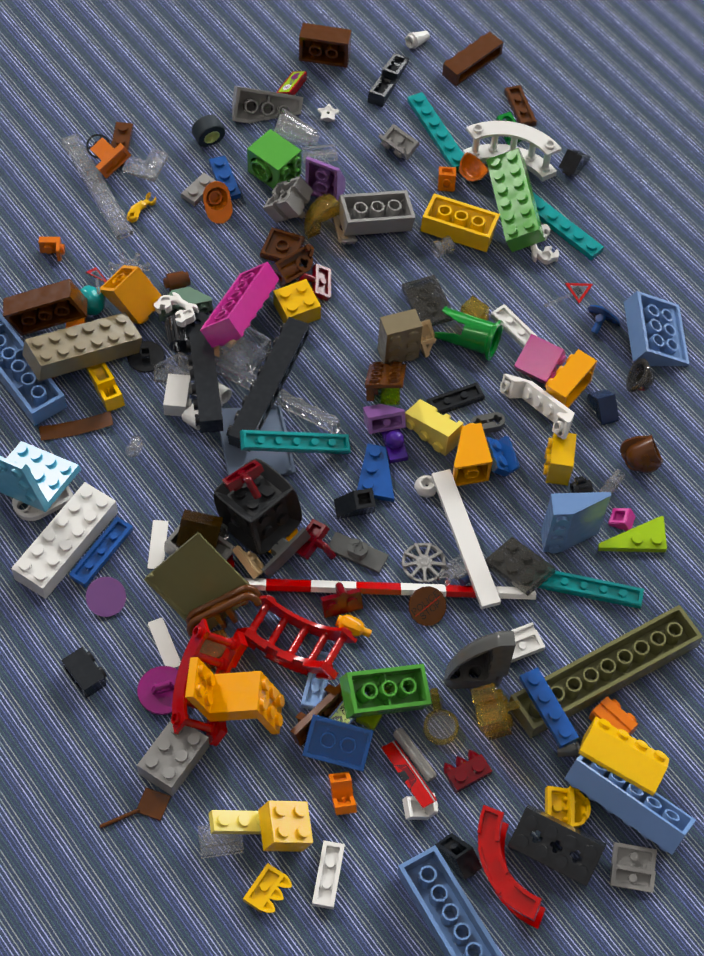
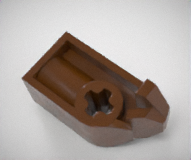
(288, 267)

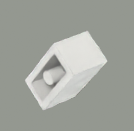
(177, 394)

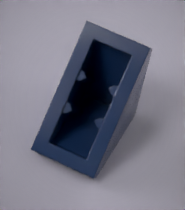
(605, 406)

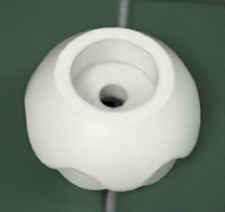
(422, 490)

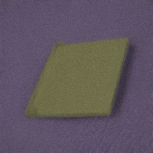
(194, 577)

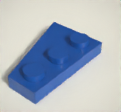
(376, 473)

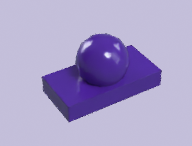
(394, 445)

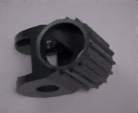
(178, 335)

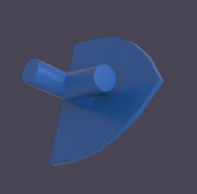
(602, 315)

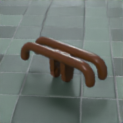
(223, 603)

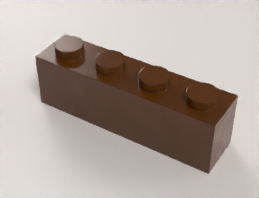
(472, 58)

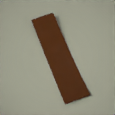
(76, 427)

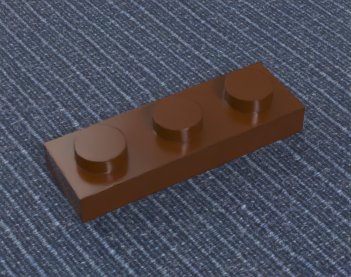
(122, 135)

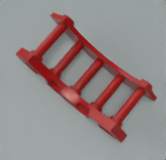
(235, 648)
(287, 658)
(491, 850)

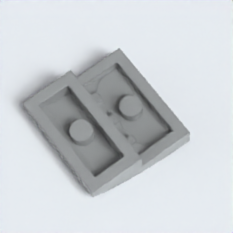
(633, 867)

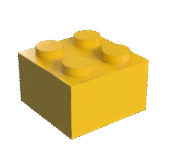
(297, 302)
(559, 459)
(285, 826)

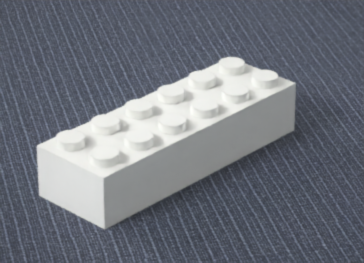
(64, 540)

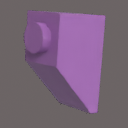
(383, 418)

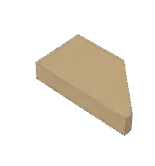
(249, 561)

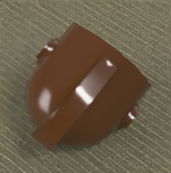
(641, 454)

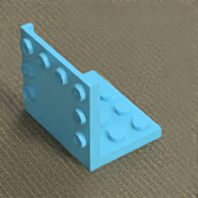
(35, 476)

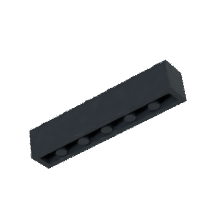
(205, 383)

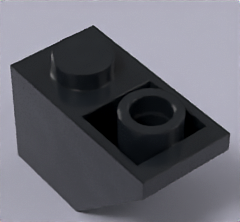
(355, 503)

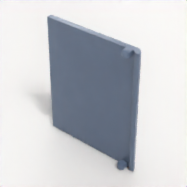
(235, 457)

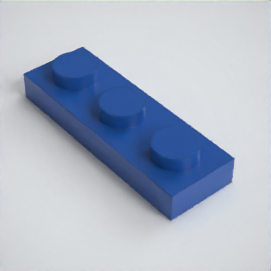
(223, 173)

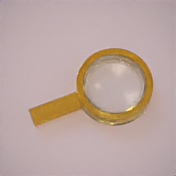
(440, 725)

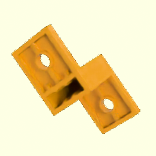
(234, 696)

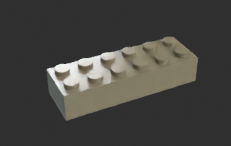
(81, 346)

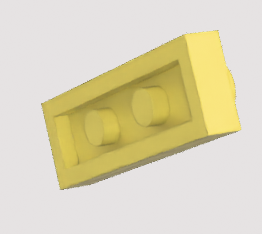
(234, 822)

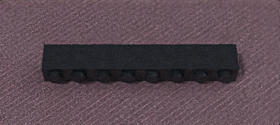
(270, 379)

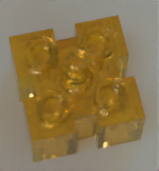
(493, 710)

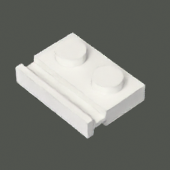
(527, 642)

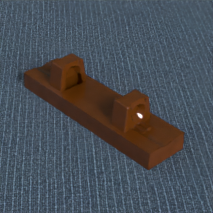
(324, 709)

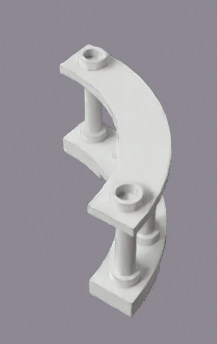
(536, 138)

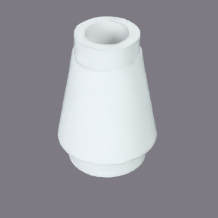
(415, 39)

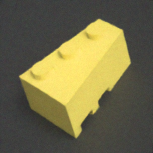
(433, 426)

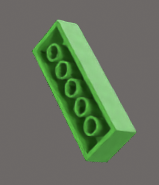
(515, 200)

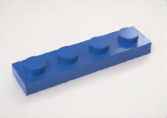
(101, 552)
(549, 708)

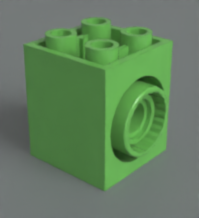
(274, 159)

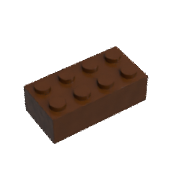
(45, 307)

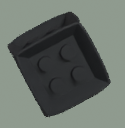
(262, 520)

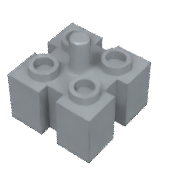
(288, 200)

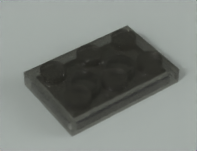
(427, 299)
(520, 566)

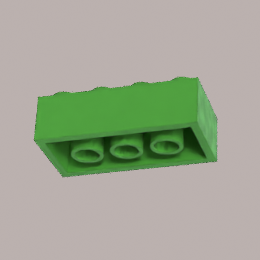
(376, 682)

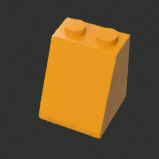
(131, 293)
(473, 456)

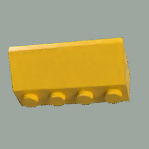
(460, 221)
(624, 755)

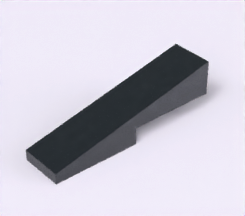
(385, 84)

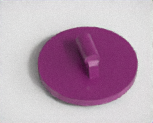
(157, 689)

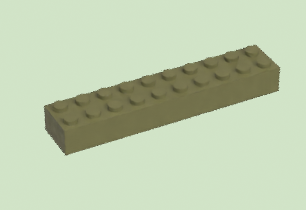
(613, 666)

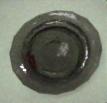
(639, 376)

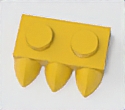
(267, 888)

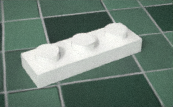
(328, 875)

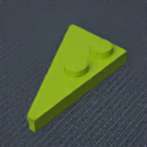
(643, 538)

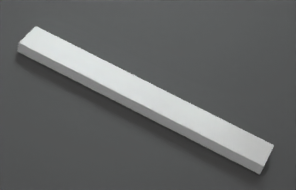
(466, 539)

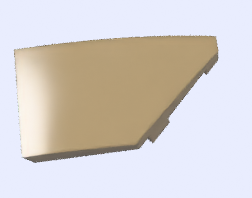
(427, 337)

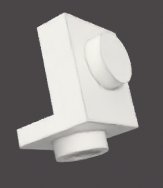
(414, 810)

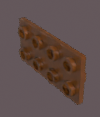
(384, 376)

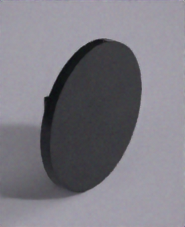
(148, 356)

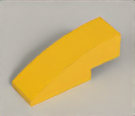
(106, 386)

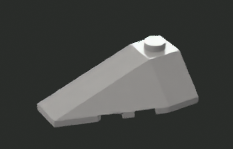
(257, 105)

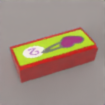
(293, 83)

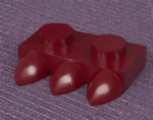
(466, 771)

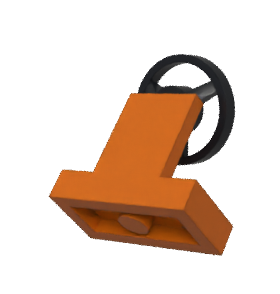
(110, 158)

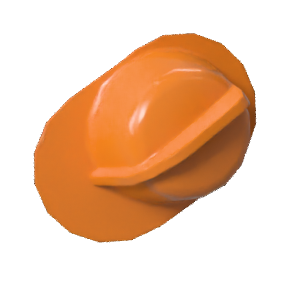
(217, 202)

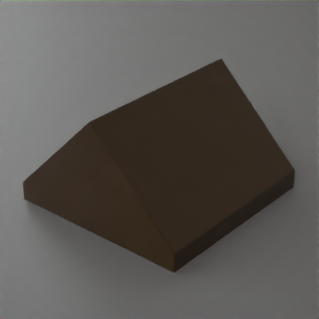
(194, 522)

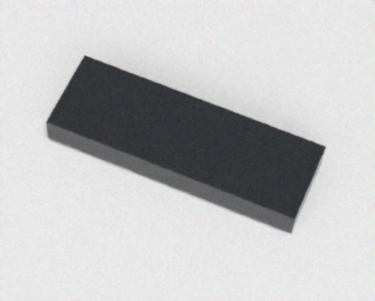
(457, 398)

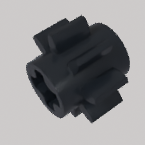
(581, 485)

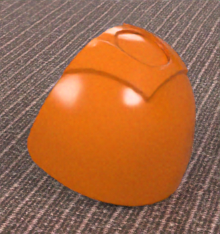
(472, 168)

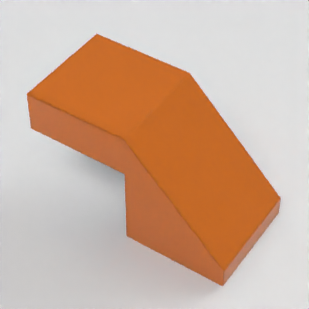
(342, 793)

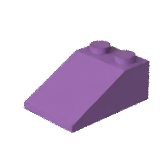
(324, 178)

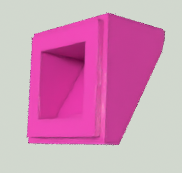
(622, 518)

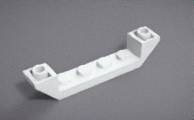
(541, 400)

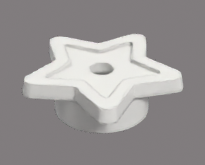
(328, 117)

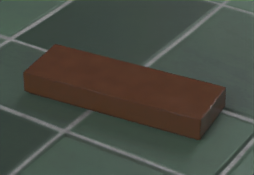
(520, 105)

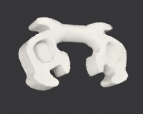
(546, 256)
(183, 317)

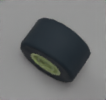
(208, 130)

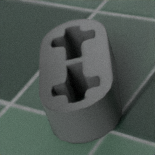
(487, 421)

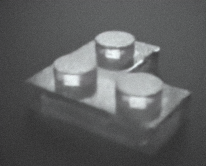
(146, 169)

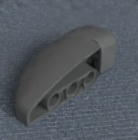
(486, 657)

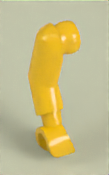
(135, 210)

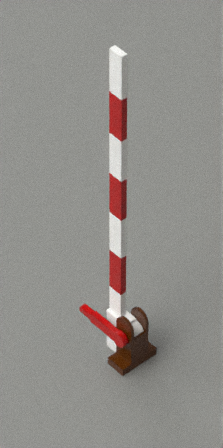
(374, 587)

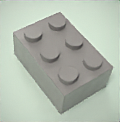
(173, 757)

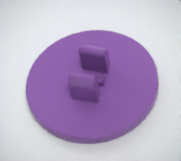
(105, 596)

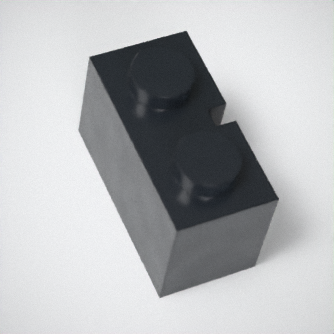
(82, 669)

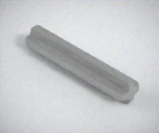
(414, 754)

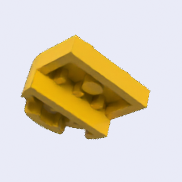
(567, 805)

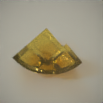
(320, 210)

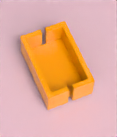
(571, 378)

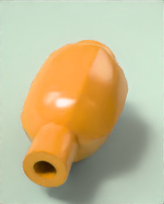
(354, 624)

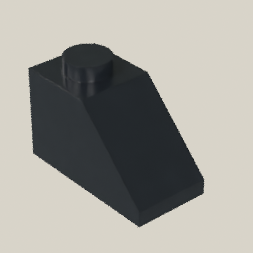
(573, 162)
(459, 856)

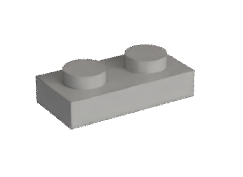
(194, 192)

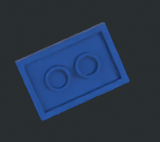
(338, 742)

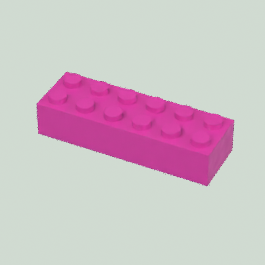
(239, 305)

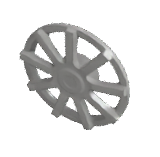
(423, 562)

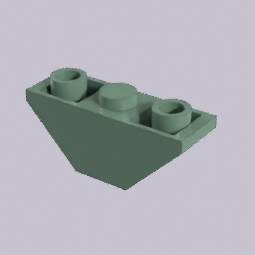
(191, 296)

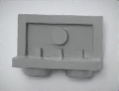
(399, 141)

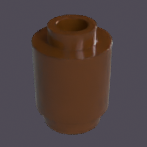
(176, 280)

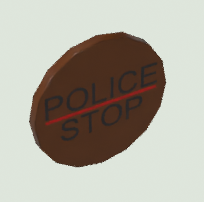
(427, 606)

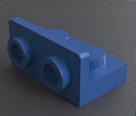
(503, 456)

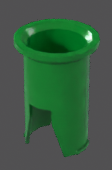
(477, 333)

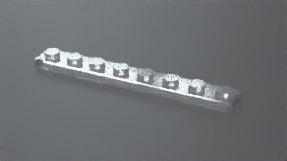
(97, 186)
(287, 401)

